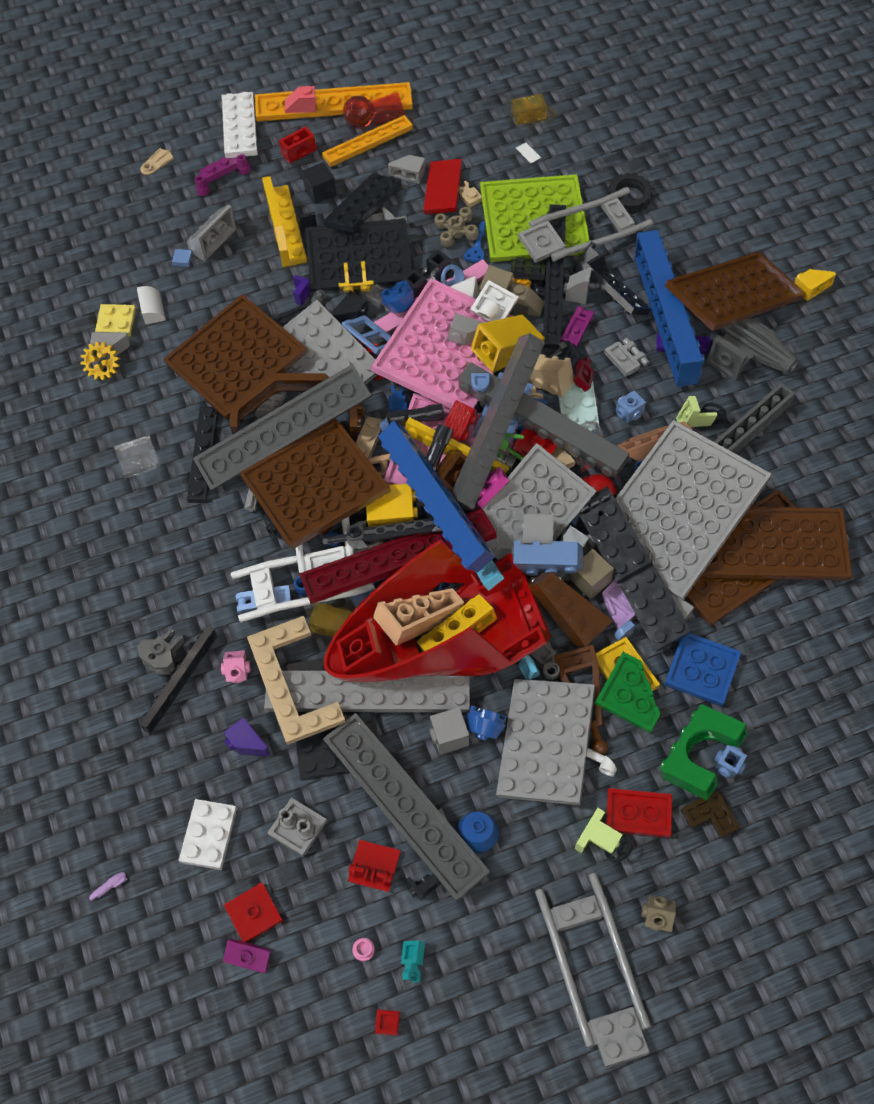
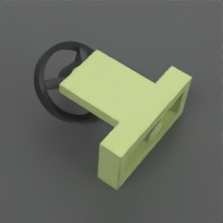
(691, 413)
(604, 837)

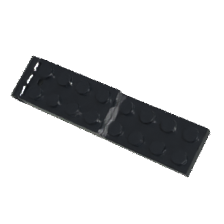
(634, 570)

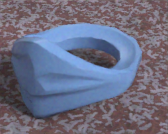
(458, 275)

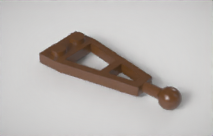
(580, 660)

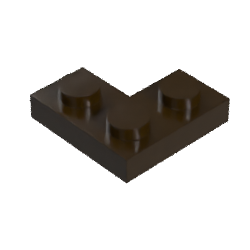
(713, 810)

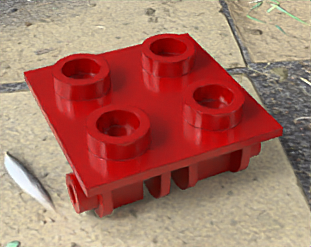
(373, 866)

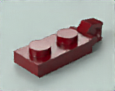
(584, 374)

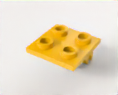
(364, 286)

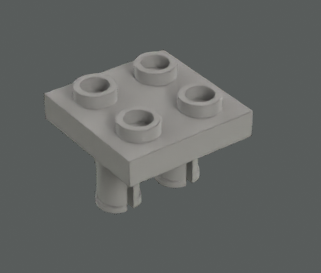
(297, 827)

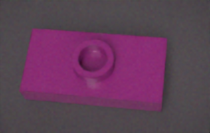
(247, 955)

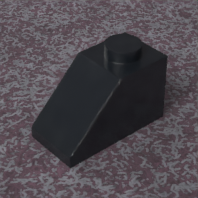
(350, 308)

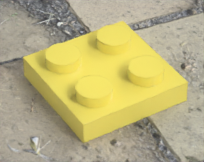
(116, 318)

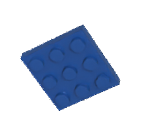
(703, 669)

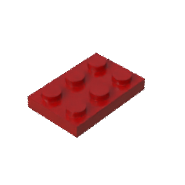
(639, 812)

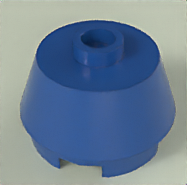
(398, 297)
(485, 723)
(478, 831)

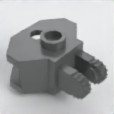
(160, 655)

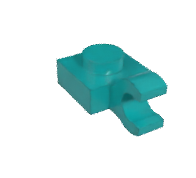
(412, 957)

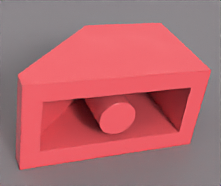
(301, 100)

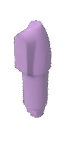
(112, 882)

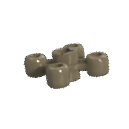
(456, 227)

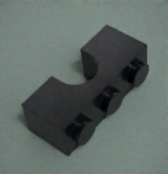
(433, 269)

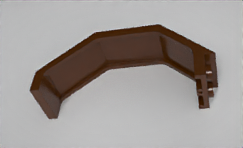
(285, 383)

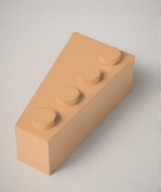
(414, 616)

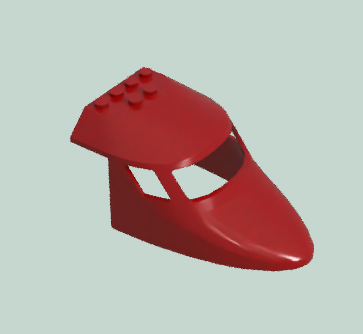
(367, 654)

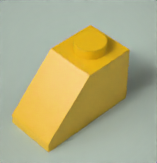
(814, 282)

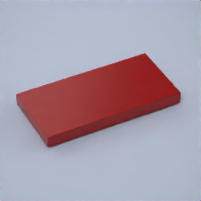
(443, 186)

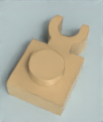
(469, 196)

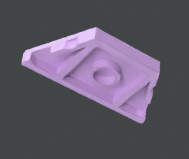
(617, 604)

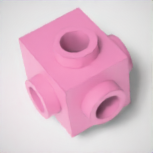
(235, 666)

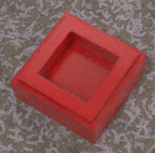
(387, 1022)

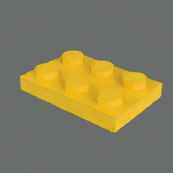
(609, 656)

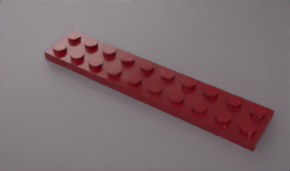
(378, 561)

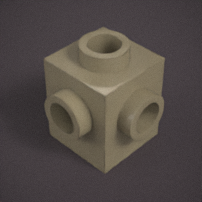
(659, 913)

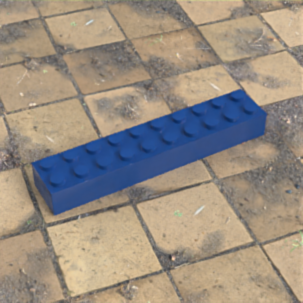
(668, 310)

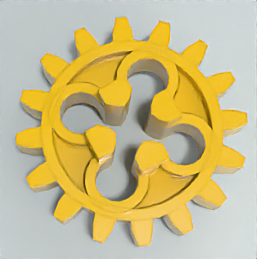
(98, 371)

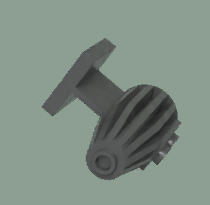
(749, 341)

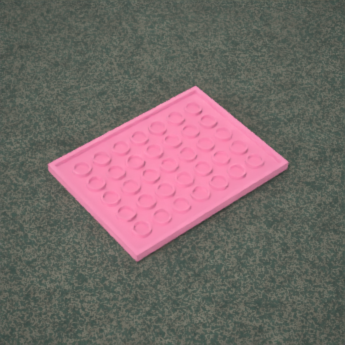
(419, 348)

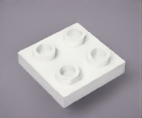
(494, 302)

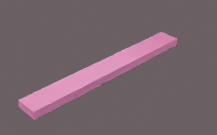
(392, 320)

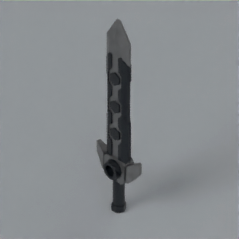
(358, 533)

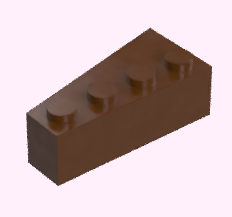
(569, 609)

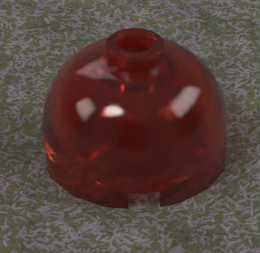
(358, 112)

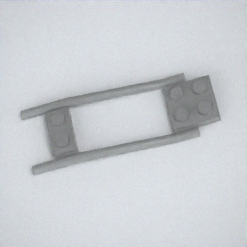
(543, 241)
(616, 1034)

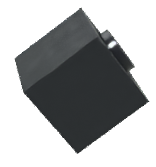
(319, 182)

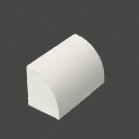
(151, 304)

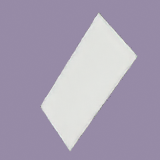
(528, 152)

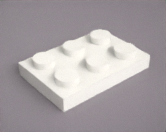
(208, 834)

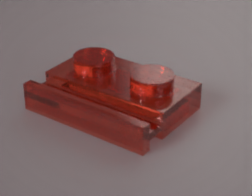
(387, 108)

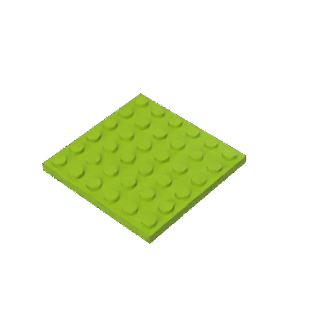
(516, 202)

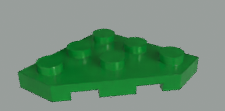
(629, 694)

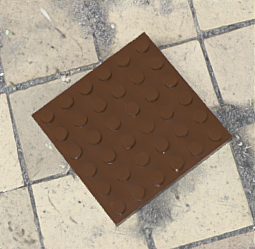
(234, 354)
(314, 483)

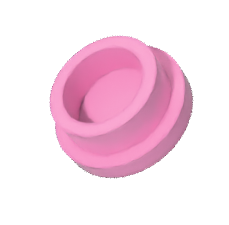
(363, 949)

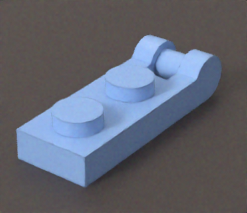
(282, 595)

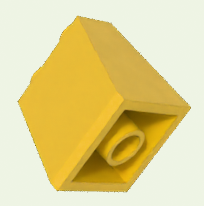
(393, 507)

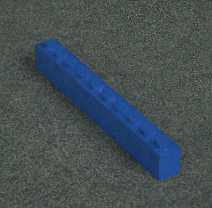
(437, 499)

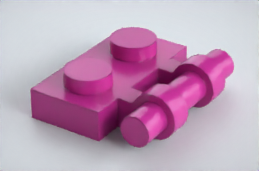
(493, 484)

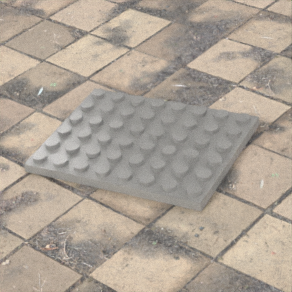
(688, 503)

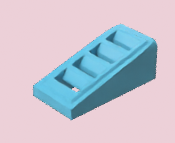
(529, 668)

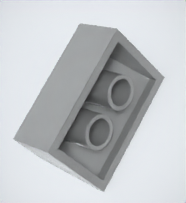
(212, 233)

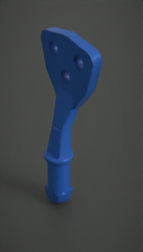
(476, 253)

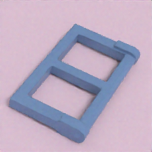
(363, 338)

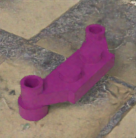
(218, 169)

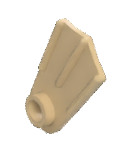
(156, 161)

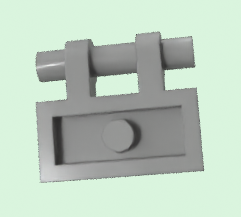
(623, 359)

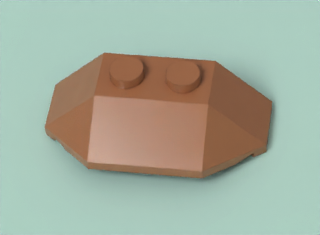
(641, 445)

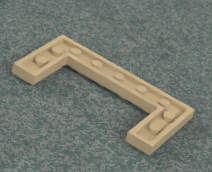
(292, 726)

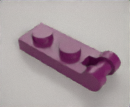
(578, 325)

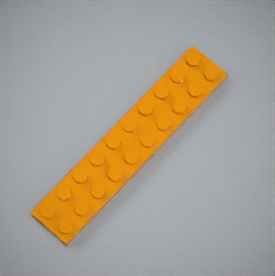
(329, 101)

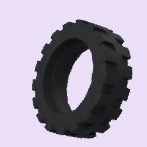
(633, 181)

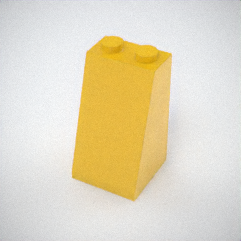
(497, 339)

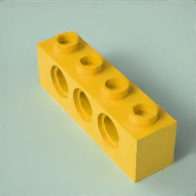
(481, 616)

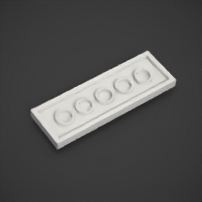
(239, 124)

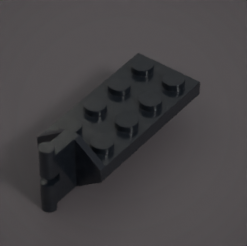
(610, 282)

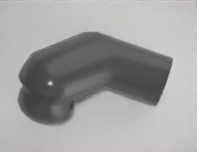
(319, 295)

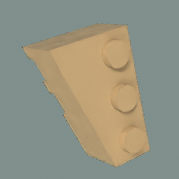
(552, 375)

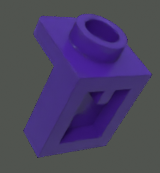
(301, 290)

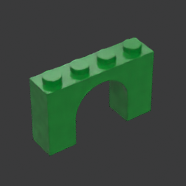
(704, 725)

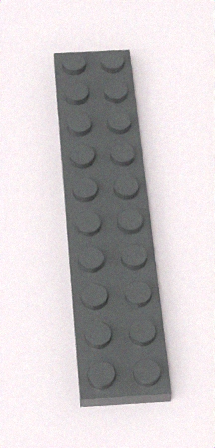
(282, 427)
(407, 807)

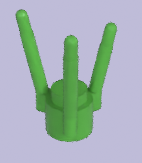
(504, 446)

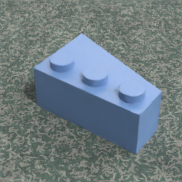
(548, 557)

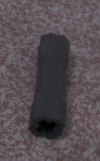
(428, 413)
(440, 440)

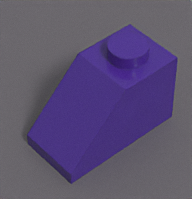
(245, 740)

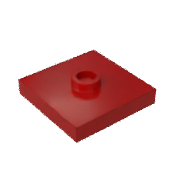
(253, 913)

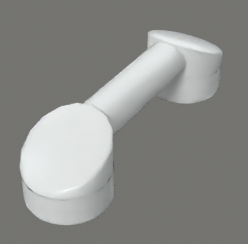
(607, 766)

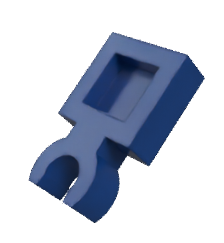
(396, 401)

